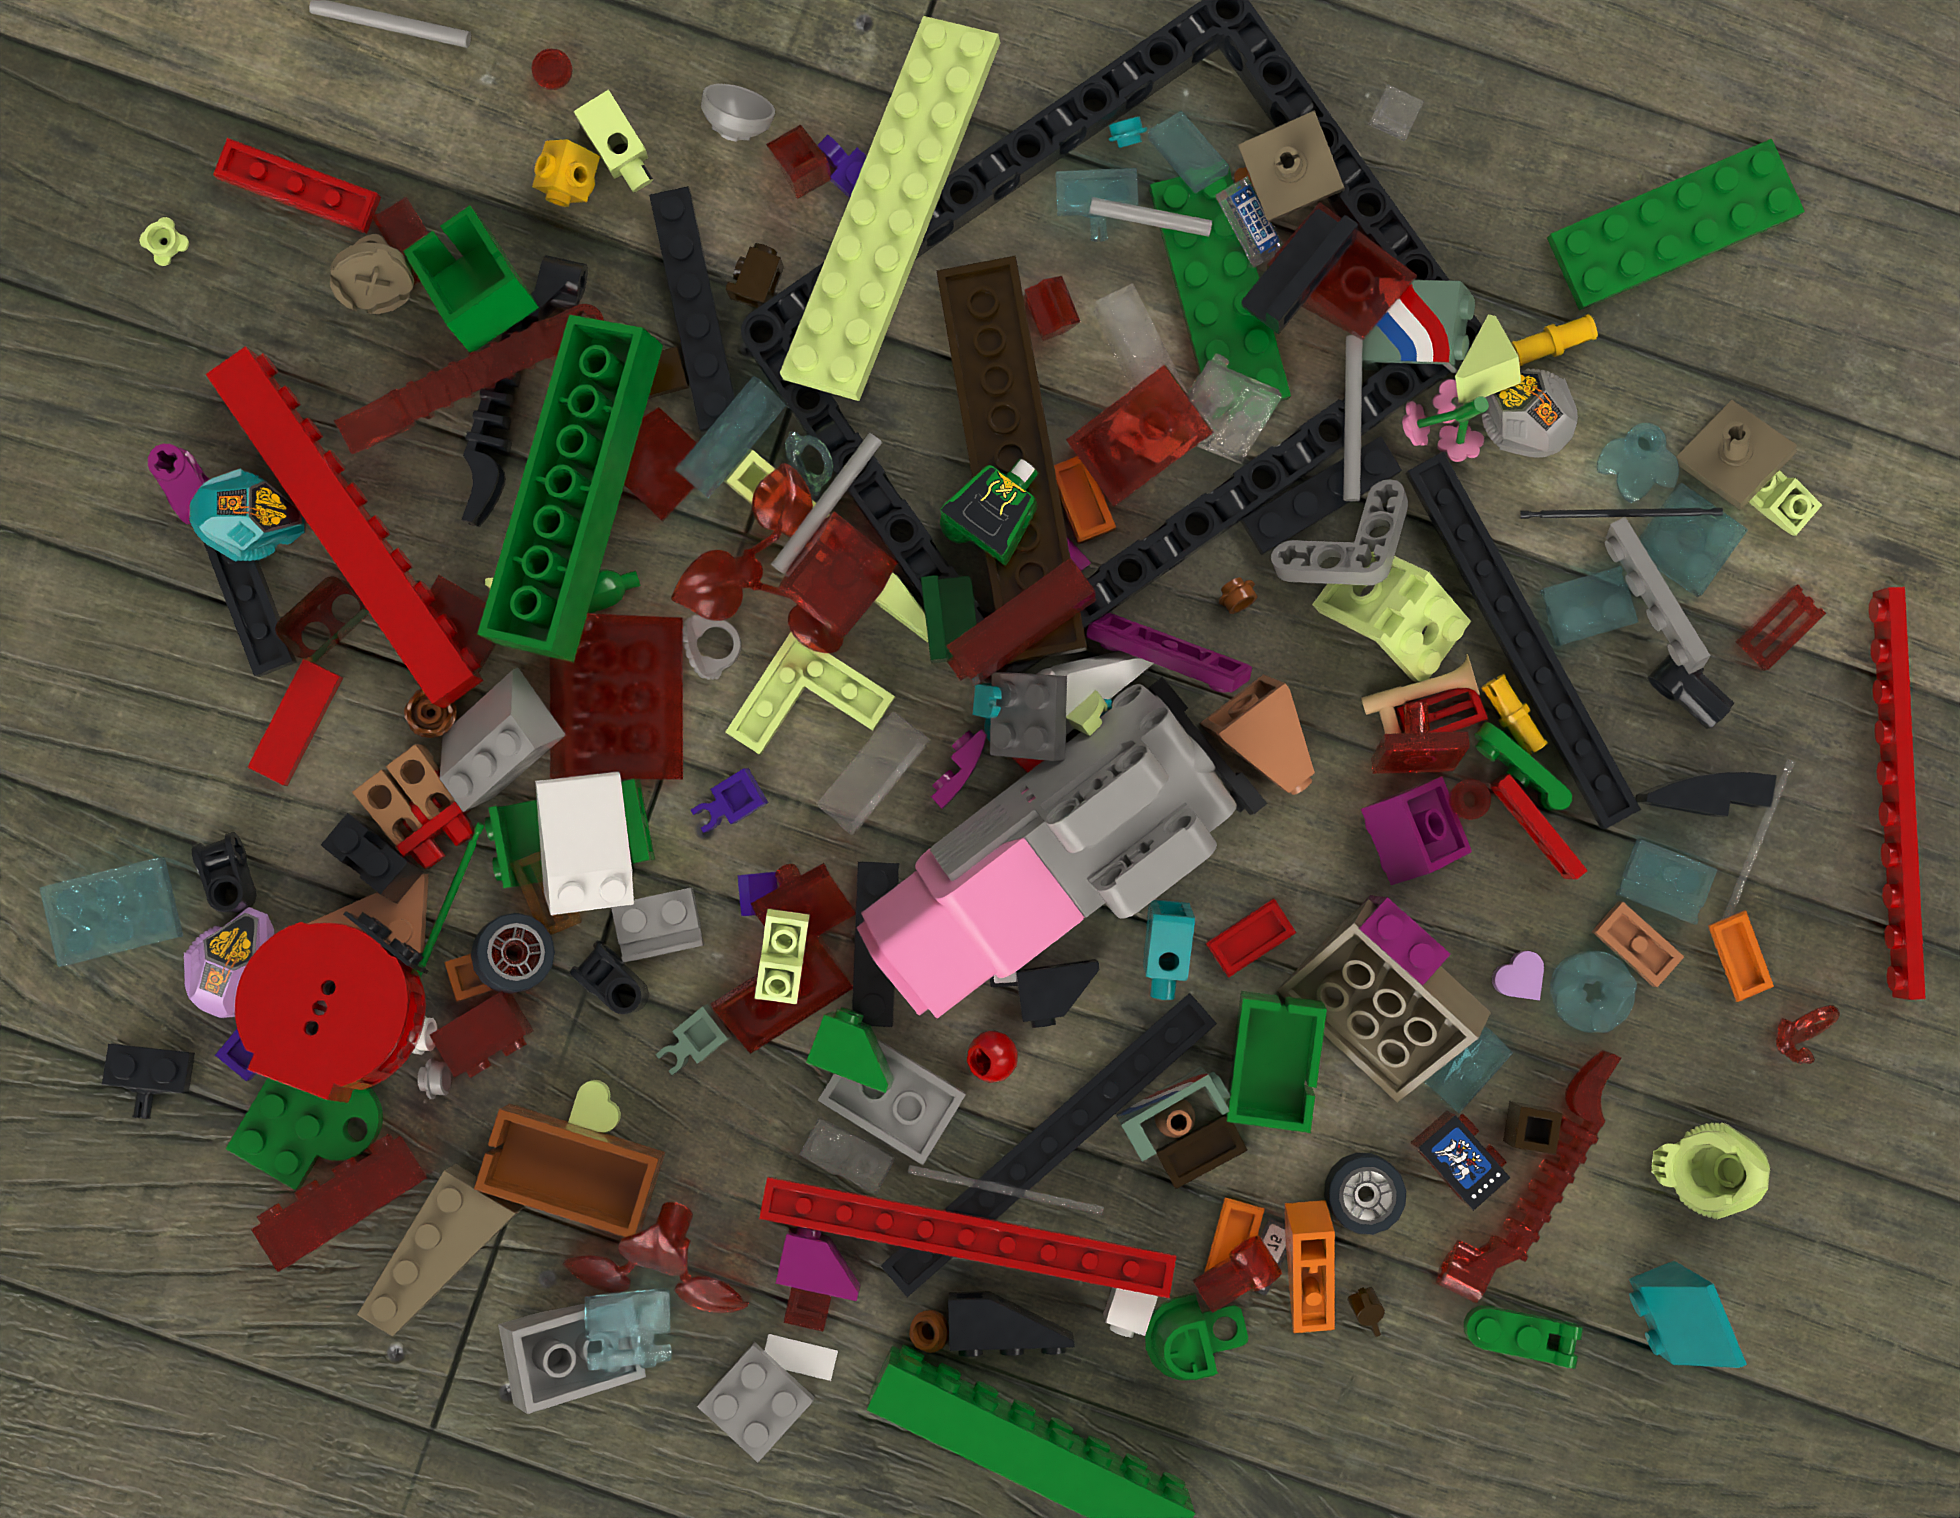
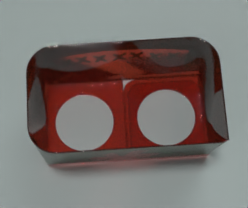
(291, 625)

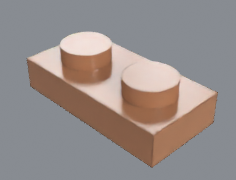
(1638, 944)

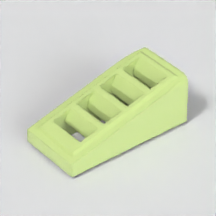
(903, 606)

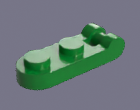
(1522, 767)
(1522, 1335)

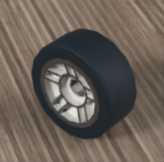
(1375, 1212)

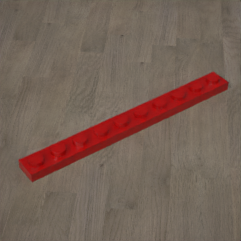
(1898, 807)
(968, 1237)

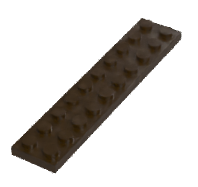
(1007, 423)

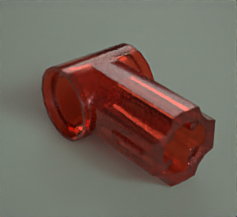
(1246, 1269)

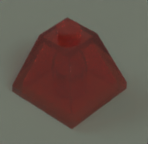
(652, 468)

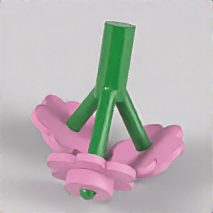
(1458, 441)

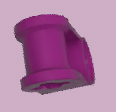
(182, 482)

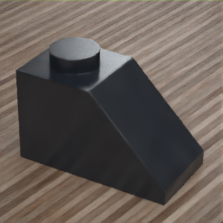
(1052, 990)

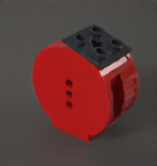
(331, 1006)

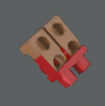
(415, 806)

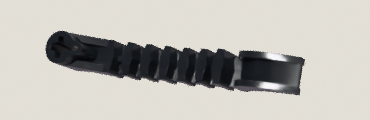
(558, 285)

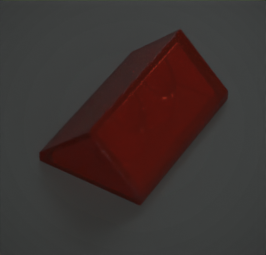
(761, 1021)

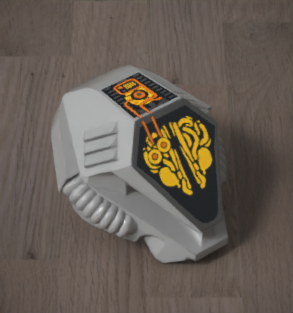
(1532, 416)

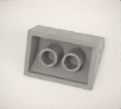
(496, 741)

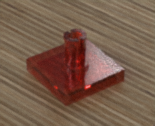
(1418, 747)
(810, 894)

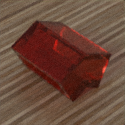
(1051, 307)

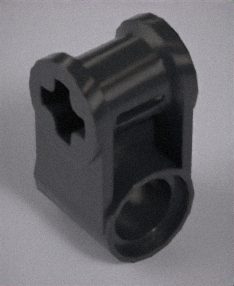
(223, 865)
(608, 978)

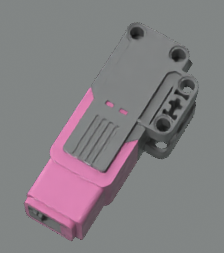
(1074, 833)

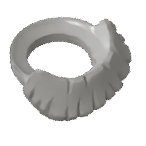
(704, 665)

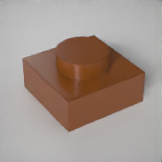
(464, 978)

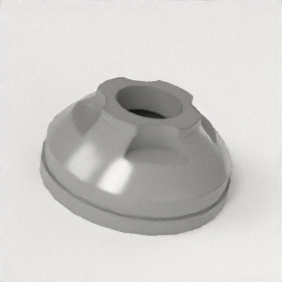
(736, 111)

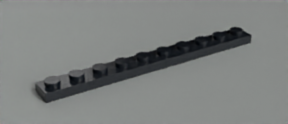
(1522, 641)
(1065, 1129)

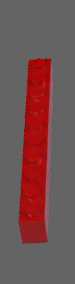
(345, 527)

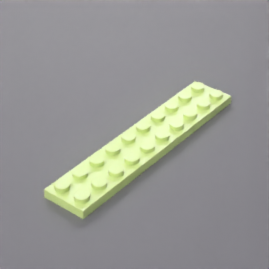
(890, 208)

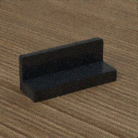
(1300, 269)

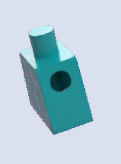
(1168, 930)

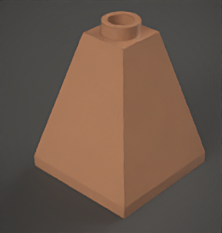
(1265, 733)

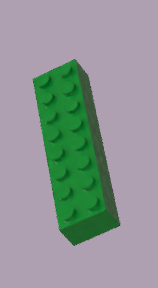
(571, 487)
(1019, 1443)

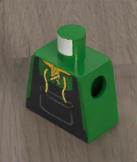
(994, 509)

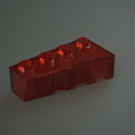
(338, 1203)

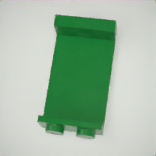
(517, 833)

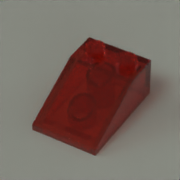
(1358, 286)
(1140, 436)

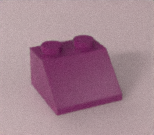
(1416, 831)

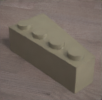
(436, 1248)

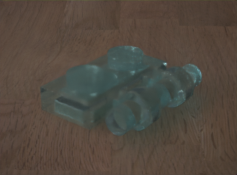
(627, 1316)

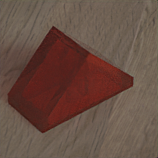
(800, 161)

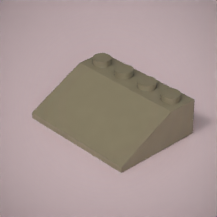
(1382, 1013)

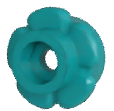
(1127, 132)

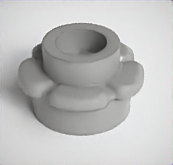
(434, 1078)

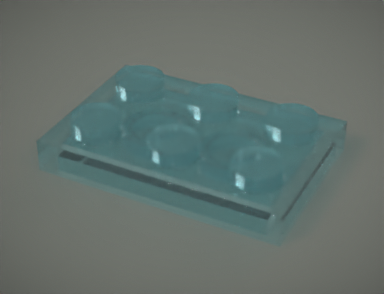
(111, 911)

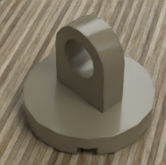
(371, 276)

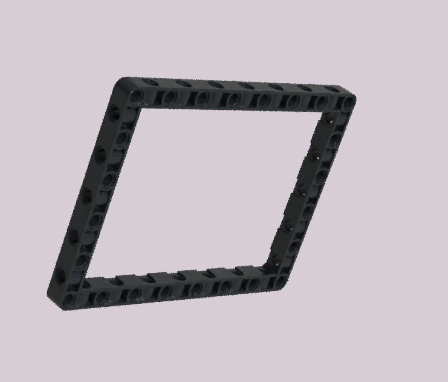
(1056, 132)

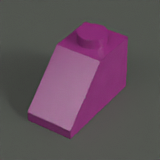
(815, 1265)

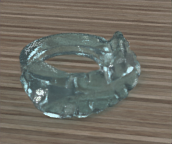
(795, 446)

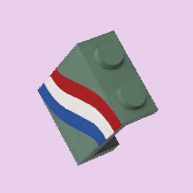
(1423, 327)
(1164, 1098)

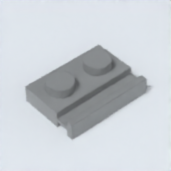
(658, 925)

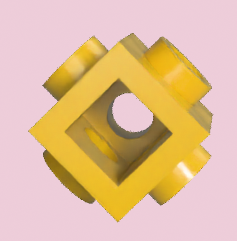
(565, 172)

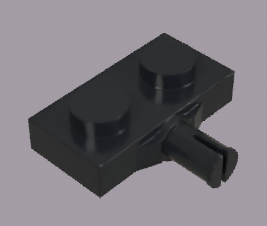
(147, 1073)

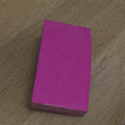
(967, 754)

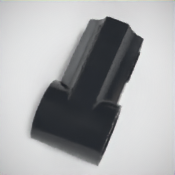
(1691, 691)

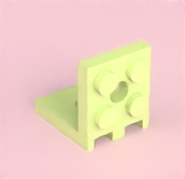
(1397, 615)

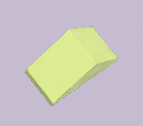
(1489, 364)

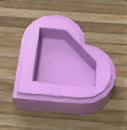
(1521, 977)

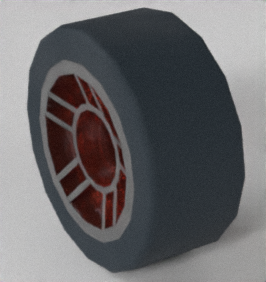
(533, 957)

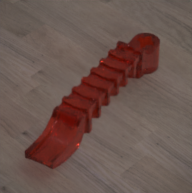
(418, 399)
(1470, 1269)

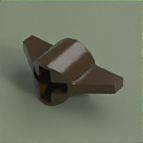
(1367, 1308)

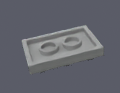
(908, 1114)

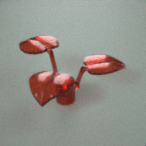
(716, 578)
(659, 1250)

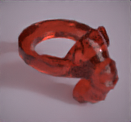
(1804, 1029)

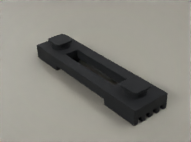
(1240, 788)

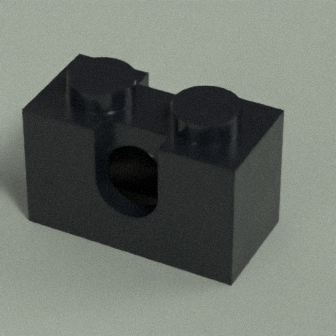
(383, 870)

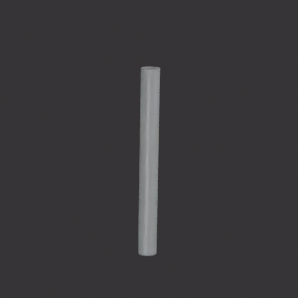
(390, 22)
(1353, 407)
(826, 503)

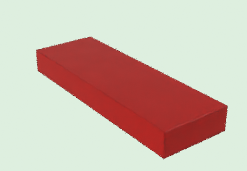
(295, 722)
(1537, 827)

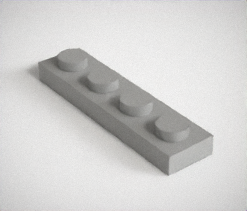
(1663, 607)

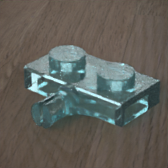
(1077, 188)

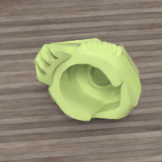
(1714, 1170)

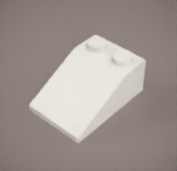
(584, 843)

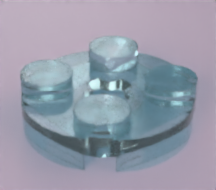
(1617, 991)

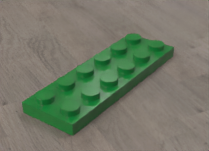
(1675, 224)
(1211, 283)

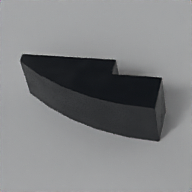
(1712, 793)

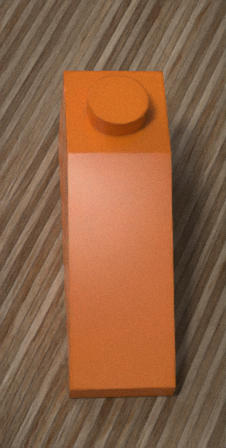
(1310, 1265)

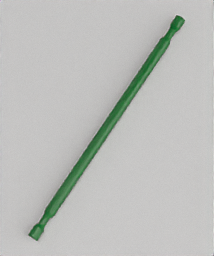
(451, 895)

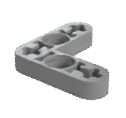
(1352, 555)

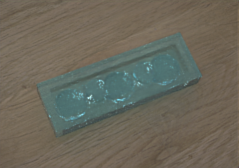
(731, 437)

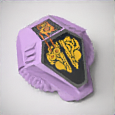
(218, 960)

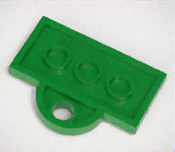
(293, 1128)

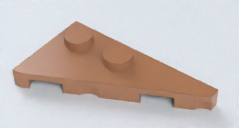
(403, 918)

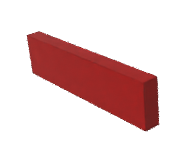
(296, 186)

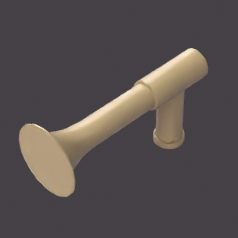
(1386, 700)

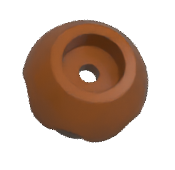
(421, 724)

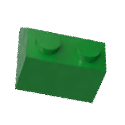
(850, 1050)

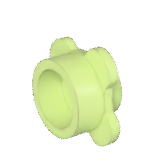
(159, 230)

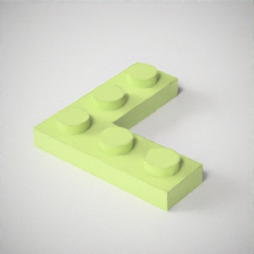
(785, 680)

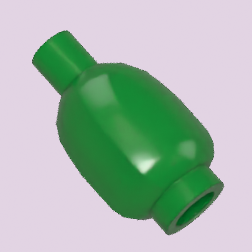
(611, 588)

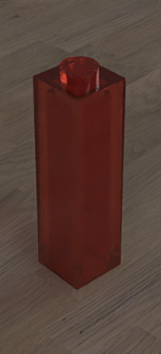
(1020, 623)

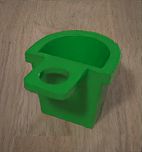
(1183, 1338)

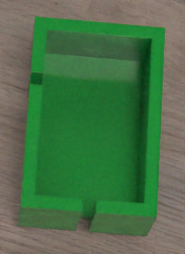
(479, 291)
(1271, 1060)

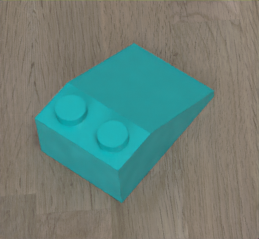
(1685, 1318)

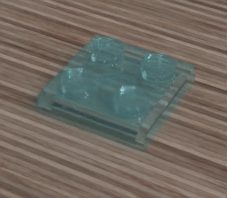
(1691, 546)

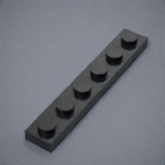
(693, 304)

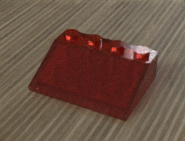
(621, 700)

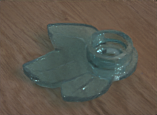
(1639, 468)

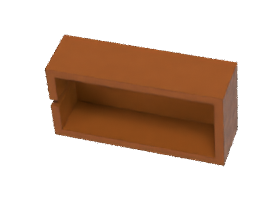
(569, 1170)

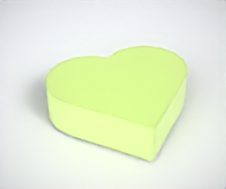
(594, 1108)

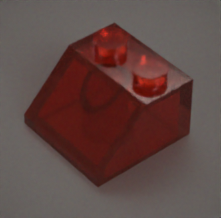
(837, 575)

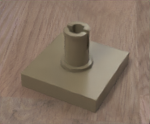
(1291, 166)
(1736, 454)

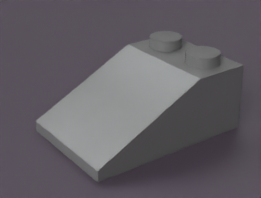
(549, 1359)

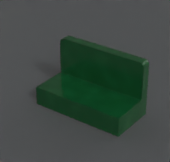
(947, 612)

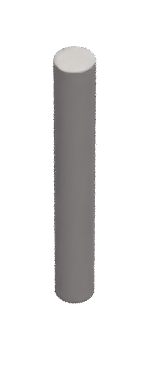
(1150, 216)

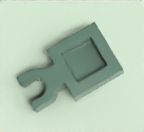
(697, 1037)

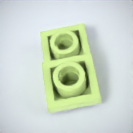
(1786, 503)
(782, 956)

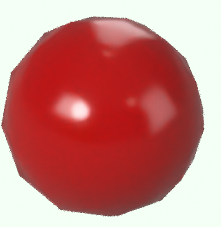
(992, 1056)

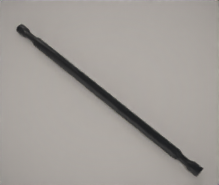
(1664, 512)

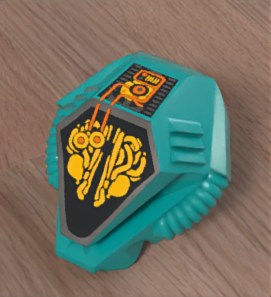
(244, 516)

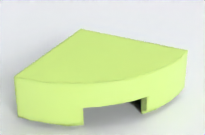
(1087, 714)

